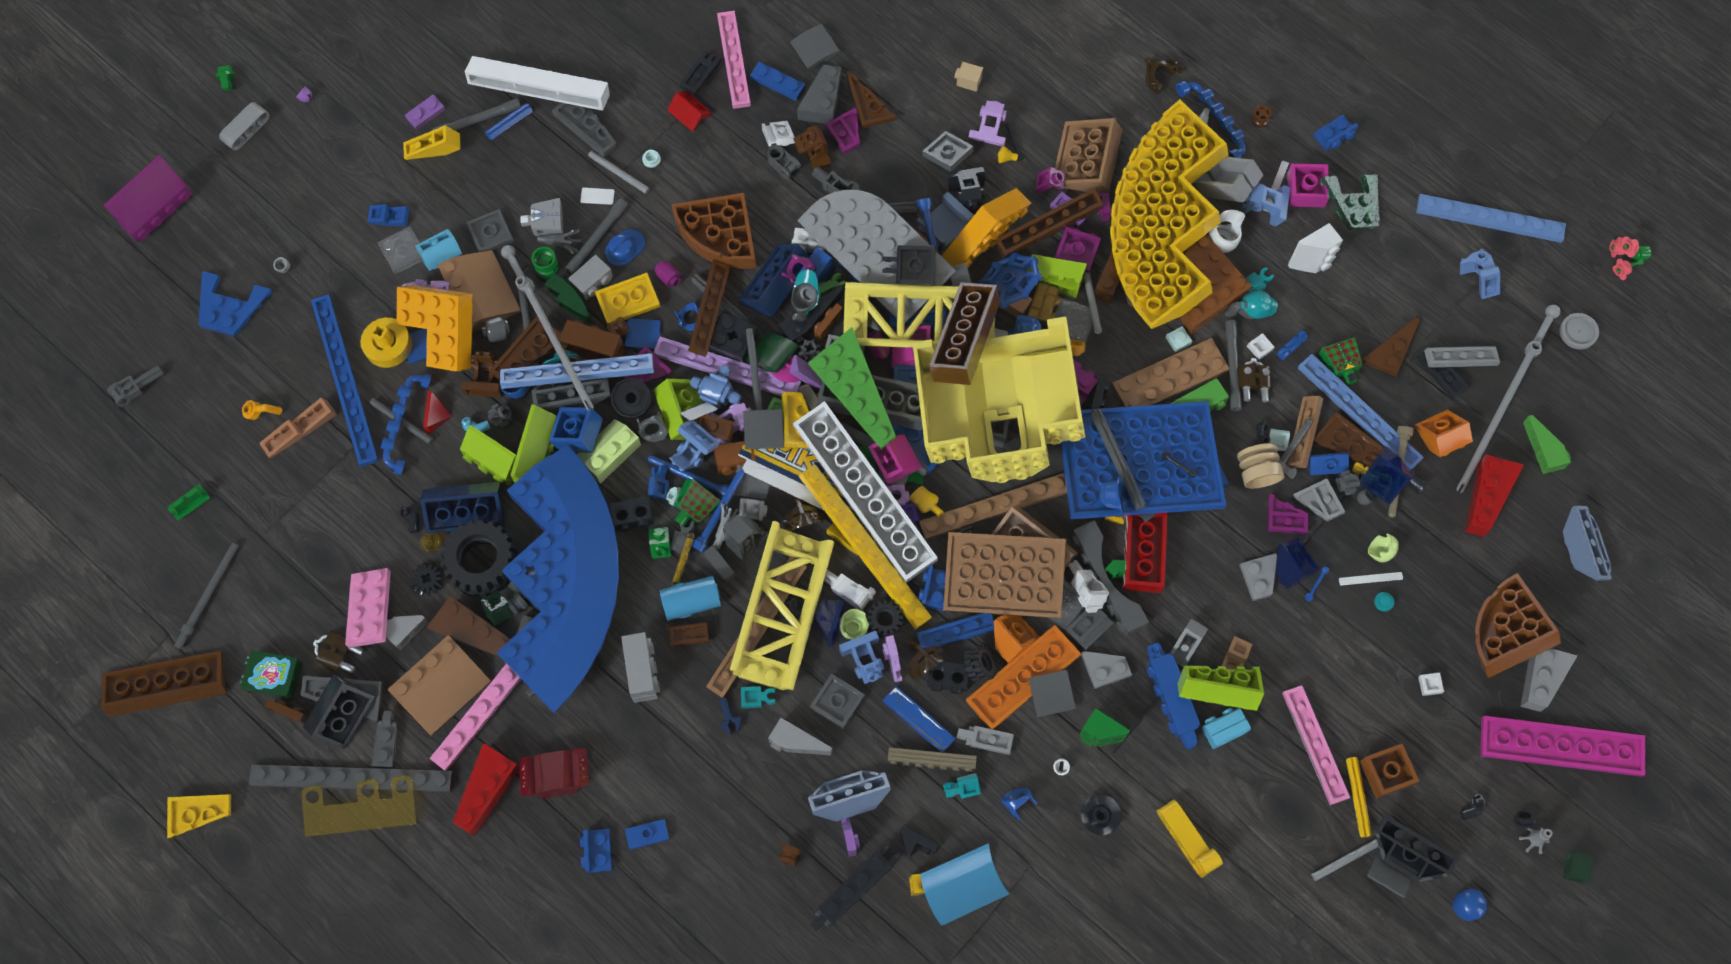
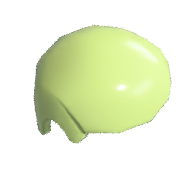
(1383, 548)
(853, 624)

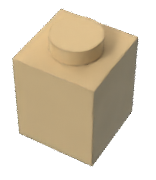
(969, 76)

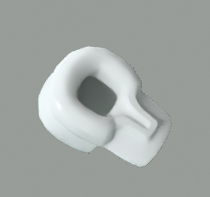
(1229, 235)

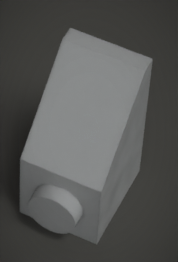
(404, 628)
(1188, 642)

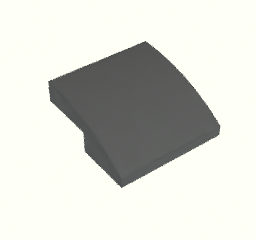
(815, 46)

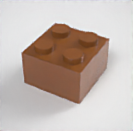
(1389, 771)

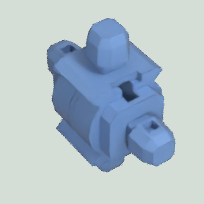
(716, 388)

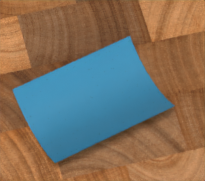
(962, 885)

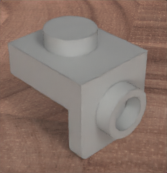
(753, 508)

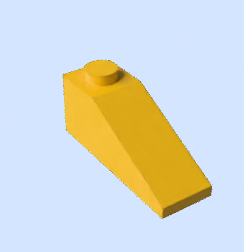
(431, 144)

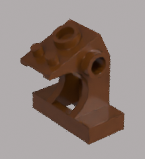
(815, 141)
(482, 363)

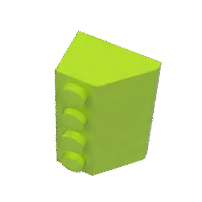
(534, 441)

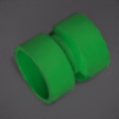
(545, 262)

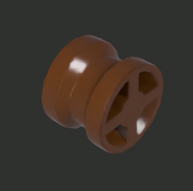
(1261, 111)
(618, 326)
(789, 855)

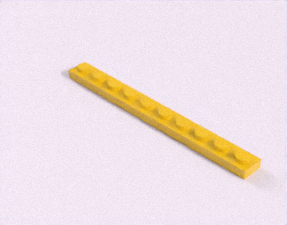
(865, 547)

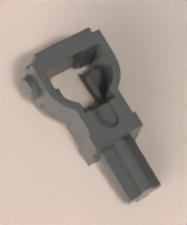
(833, 181)

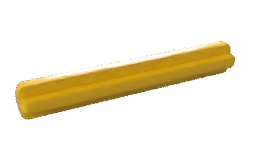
(1358, 797)

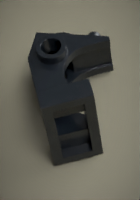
(969, 184)

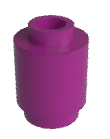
(668, 273)
(878, 352)

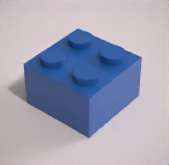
(576, 428)

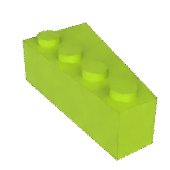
(1222, 686)

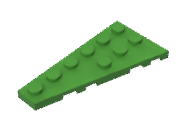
(849, 379)

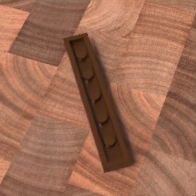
(709, 308)

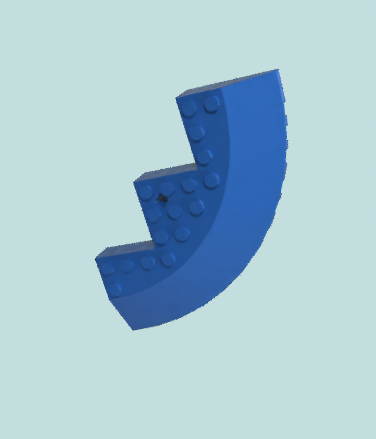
(572, 577)

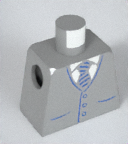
(545, 217)

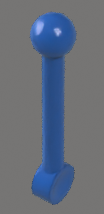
(1309, 596)

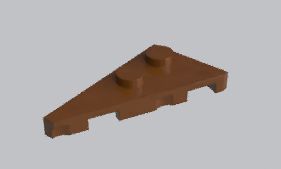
(869, 108)
(1391, 353)

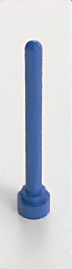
(924, 206)
(719, 489)
(701, 542)

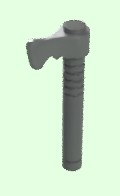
(1291, 448)

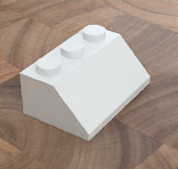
(1316, 250)

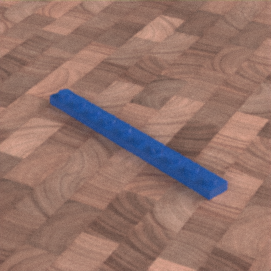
(344, 381)

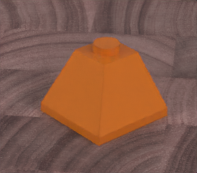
(1012, 636)

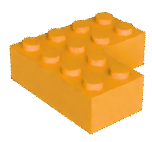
(447, 321)

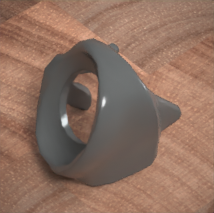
(659, 435)

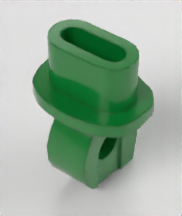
(225, 74)

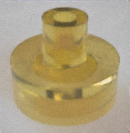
(430, 542)

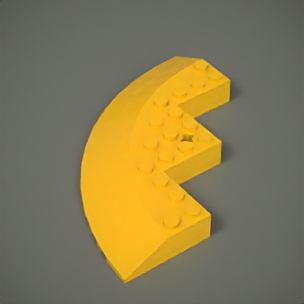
(1163, 215)

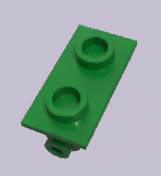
(188, 502)

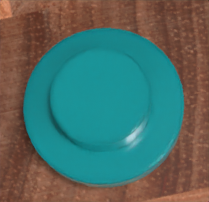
(1384, 601)

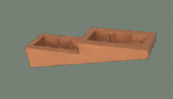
(302, 425)

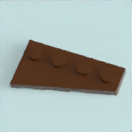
(526, 349)
(468, 627)

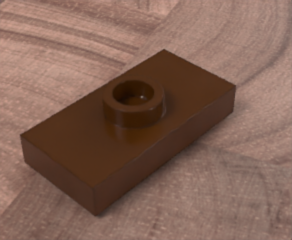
(689, 634)

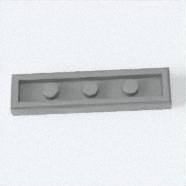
(1462, 356)

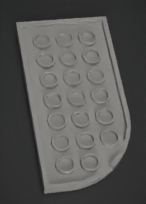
(861, 232)

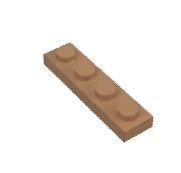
(1311, 410)

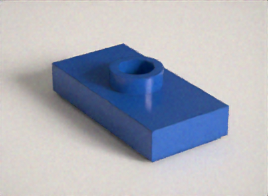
(1328, 463)
(647, 834)

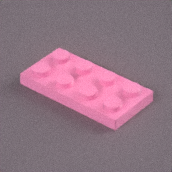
(368, 608)

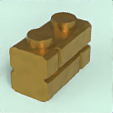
(1043, 303)

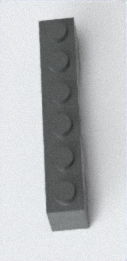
(1128, 613)

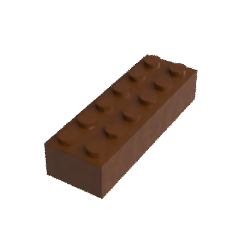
(965, 333)

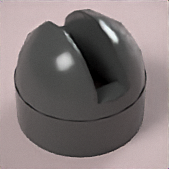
(1365, 497)

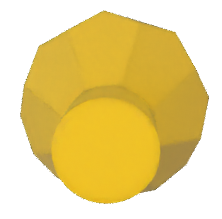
(1005, 155)

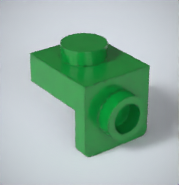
(659, 542)

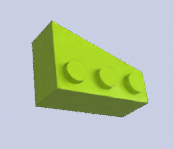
(1061, 274)

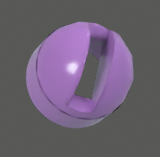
(304, 95)

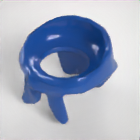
(691, 306)
(1011, 804)

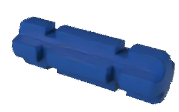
(1292, 345)

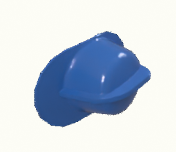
(624, 247)
(1025, 324)
(1112, 494)

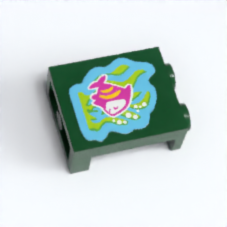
(271, 674)

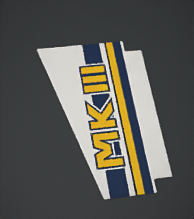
(785, 467)

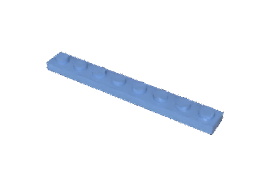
(1491, 218)
(584, 369)
(1356, 408)

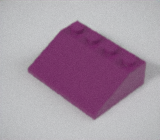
(148, 199)

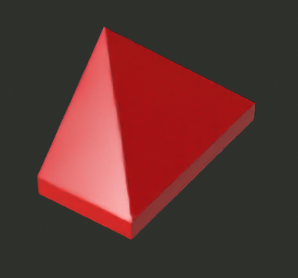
(434, 414)

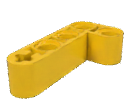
(1188, 839)

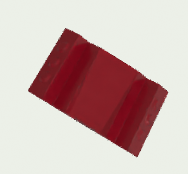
(554, 773)

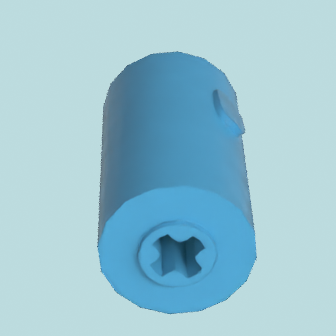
(690, 598)

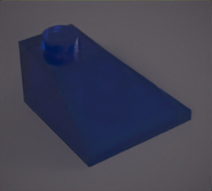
(1386, 476)
(1294, 563)
(828, 619)

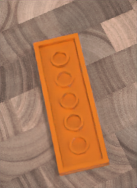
(1011, 686)

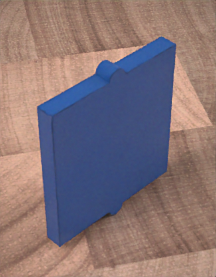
(643, 333)
(419, 347)

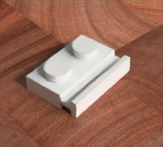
(778, 133)

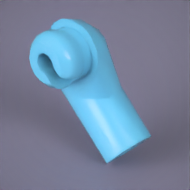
(483, 426)

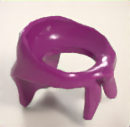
(808, 264)

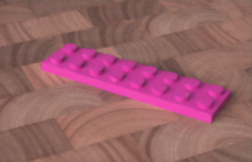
(1562, 746)

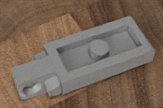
(987, 739)

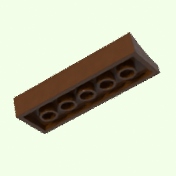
(163, 683)

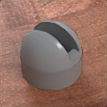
(278, 267)

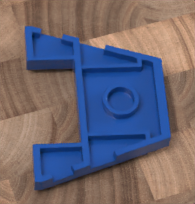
(227, 313)

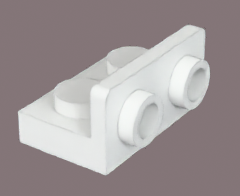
(807, 241)

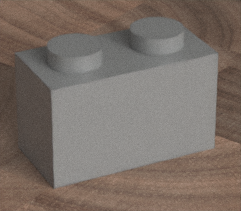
(590, 277)

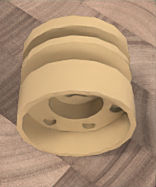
(1260, 466)

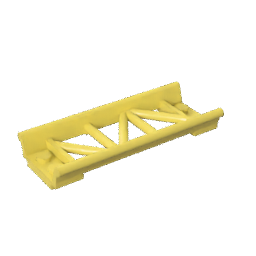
(858, 306)
(752, 664)

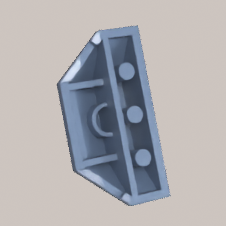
(1586, 544)
(849, 795)

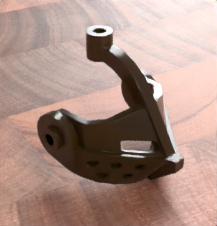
(1151, 66)
(790, 523)
(915, 669)

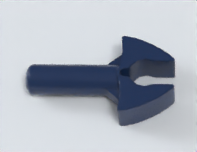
(728, 716)

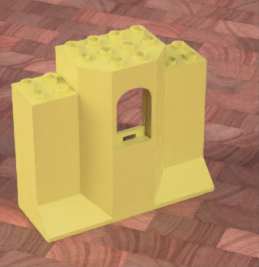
(1016, 377)

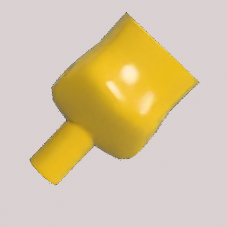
(926, 501)

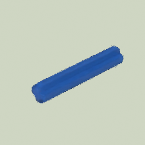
(508, 121)

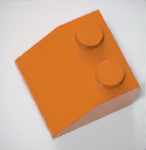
(1444, 432)

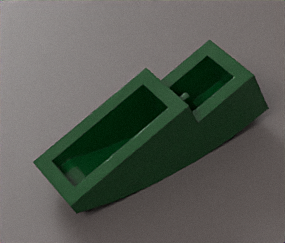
(567, 297)

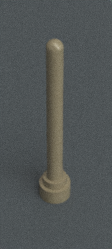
(1404, 435)

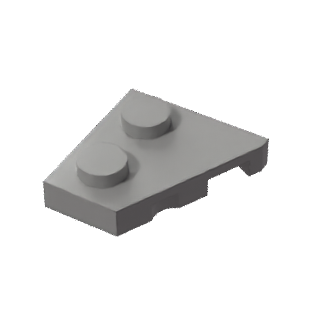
(1321, 500)
(1260, 576)
(1105, 668)

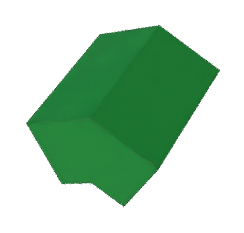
(1115, 570)

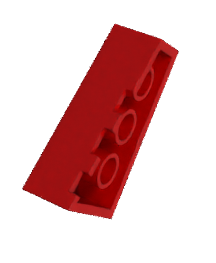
(484, 789)

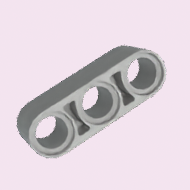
(244, 126)

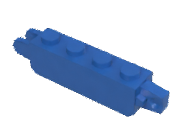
(1180, 711)

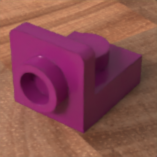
(1050, 178)
(1106, 209)

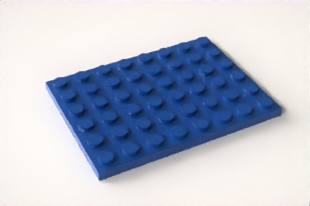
(1142, 437)

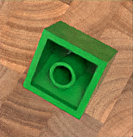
(1102, 730)

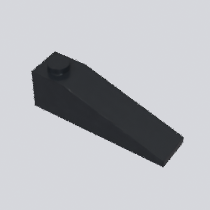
(800, 330)

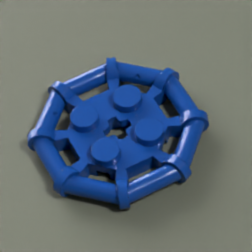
(1018, 277)

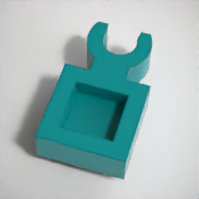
(1258, 281)
(753, 697)

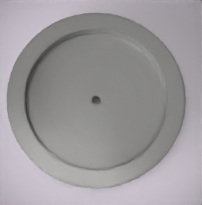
(1579, 331)

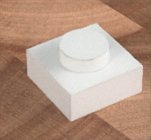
(1260, 346)
(1431, 684)

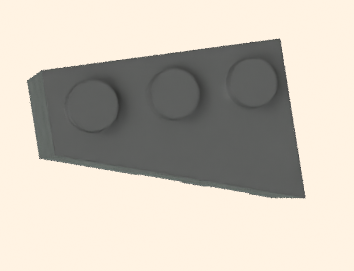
(822, 97)
(743, 535)

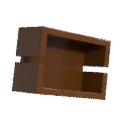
(591, 341)

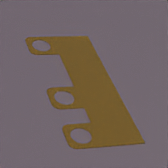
(360, 815)

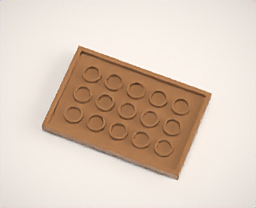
(1005, 574)

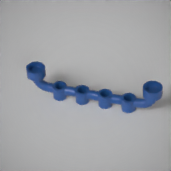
(1226, 123)
(393, 426)

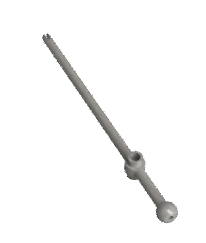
(527, 286)
(1532, 350)

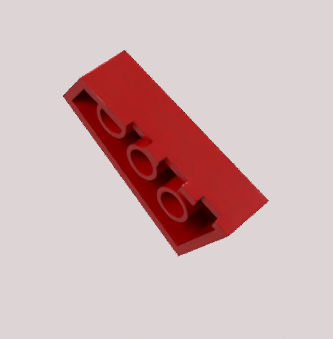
(1491, 488)

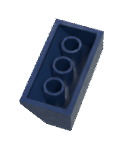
(770, 287)
(455, 505)

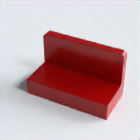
(688, 109)

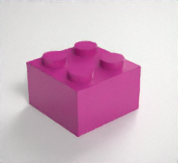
(1306, 185)

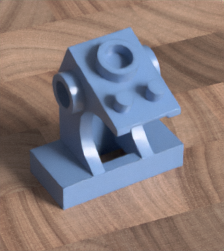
(1278, 207)
(1488, 277)
(697, 445)
(859, 648)

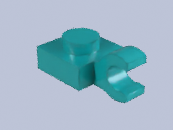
(965, 786)

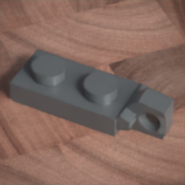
(385, 742)

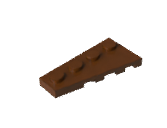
(1344, 437)

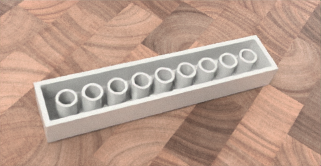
(865, 492)

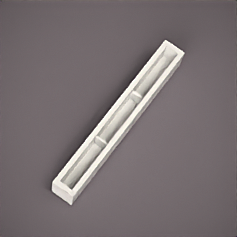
(537, 83)

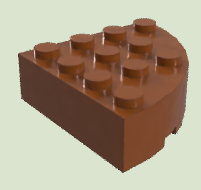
(717, 229)
(1226, 283)
(1512, 627)

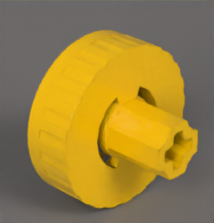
(381, 335)

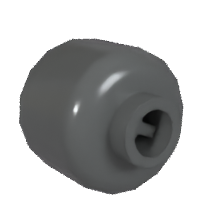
(496, 329)

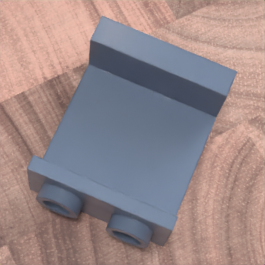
(947, 221)

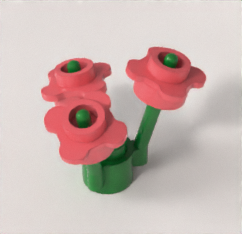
(1632, 249)

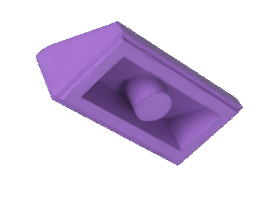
(804, 372)

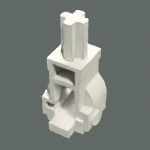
(849, 590)
(1091, 591)

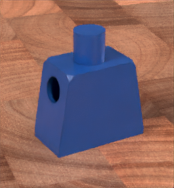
(823, 265)

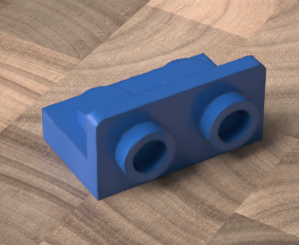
(1335, 133)
(934, 589)
(596, 850)

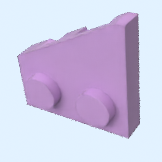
(890, 653)

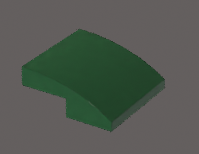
(773, 352)

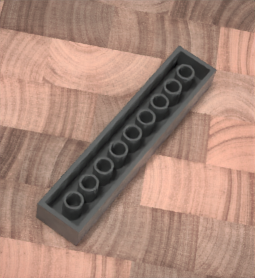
(902, 406)

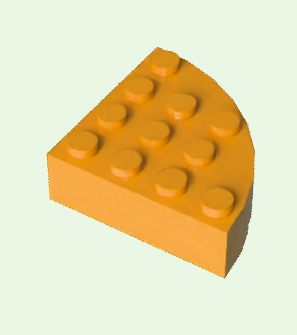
(986, 226)

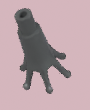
(561, 240)

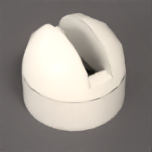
(1066, 766)

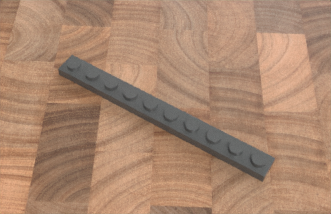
(348, 778)

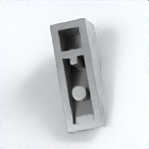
(792, 739)

